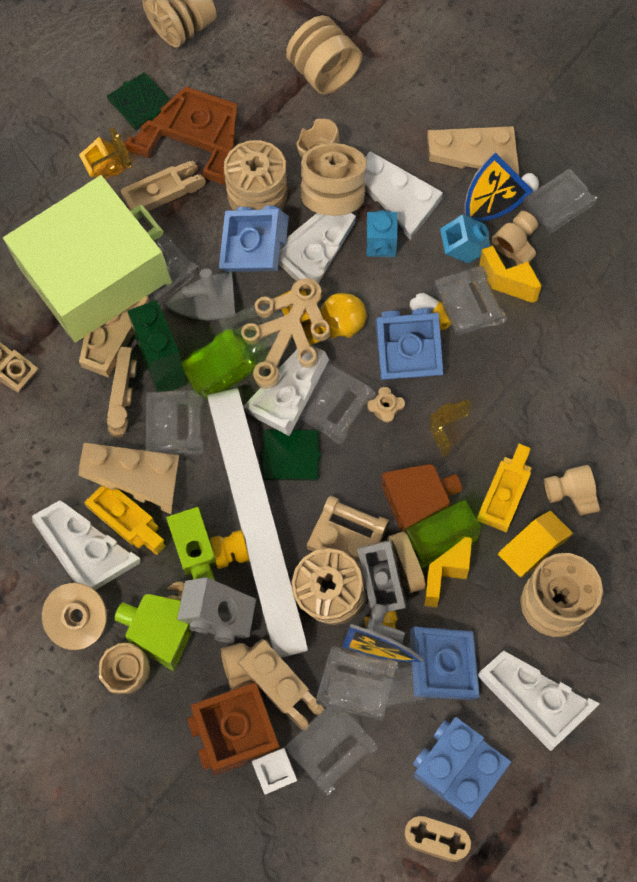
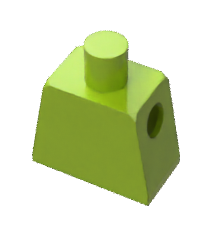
(190, 535)
(156, 628)

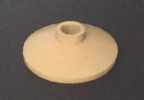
(60, 621)

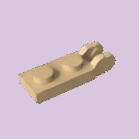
(163, 186)
(121, 395)
(278, 682)

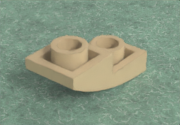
(15, 369)

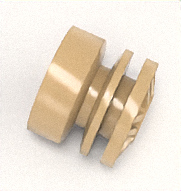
(179, 18)
(324, 54)
(255, 176)
(573, 582)
(335, 605)

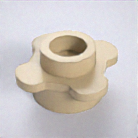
(384, 413)

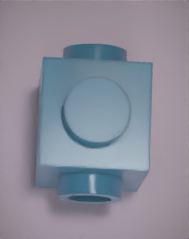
(381, 234)
(465, 238)

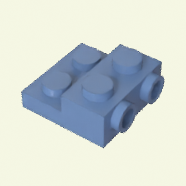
(252, 239)
(409, 344)
(460, 767)

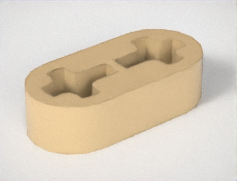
(407, 562)
(440, 830)

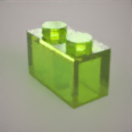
(219, 364)
(442, 531)

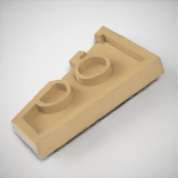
(472, 146)
(102, 345)
(138, 472)

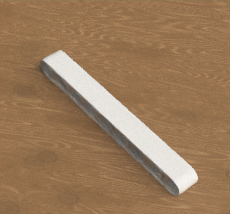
(257, 524)

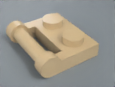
(334, 536)

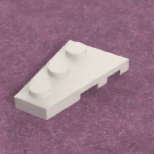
(400, 193)
(314, 246)
(285, 401)
(81, 548)
(541, 704)

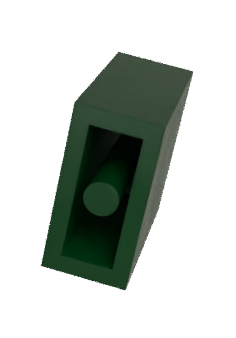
(157, 347)

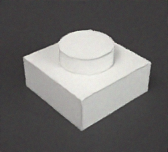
(274, 771)

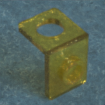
(115, 162)
(443, 416)

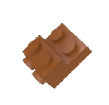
(232, 729)

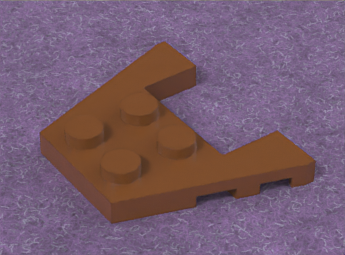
(194, 120)

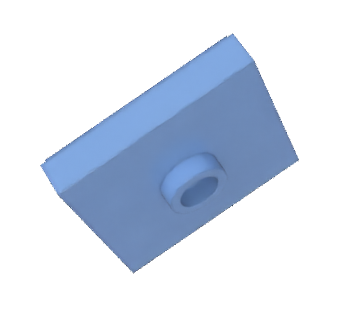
(447, 663)

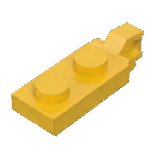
(506, 490)
(125, 518)

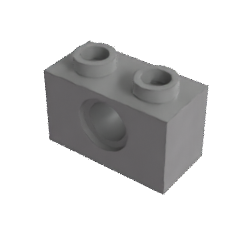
(382, 575)
(216, 610)

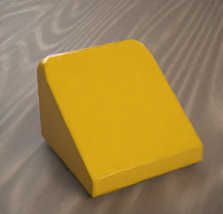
(94, 152)

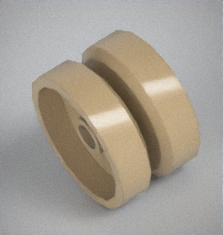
(333, 179)

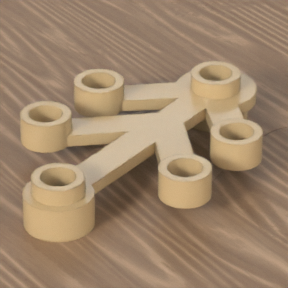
(287, 327)

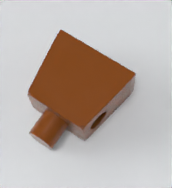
(418, 493)

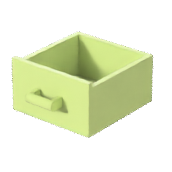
(89, 257)

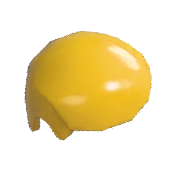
(344, 314)

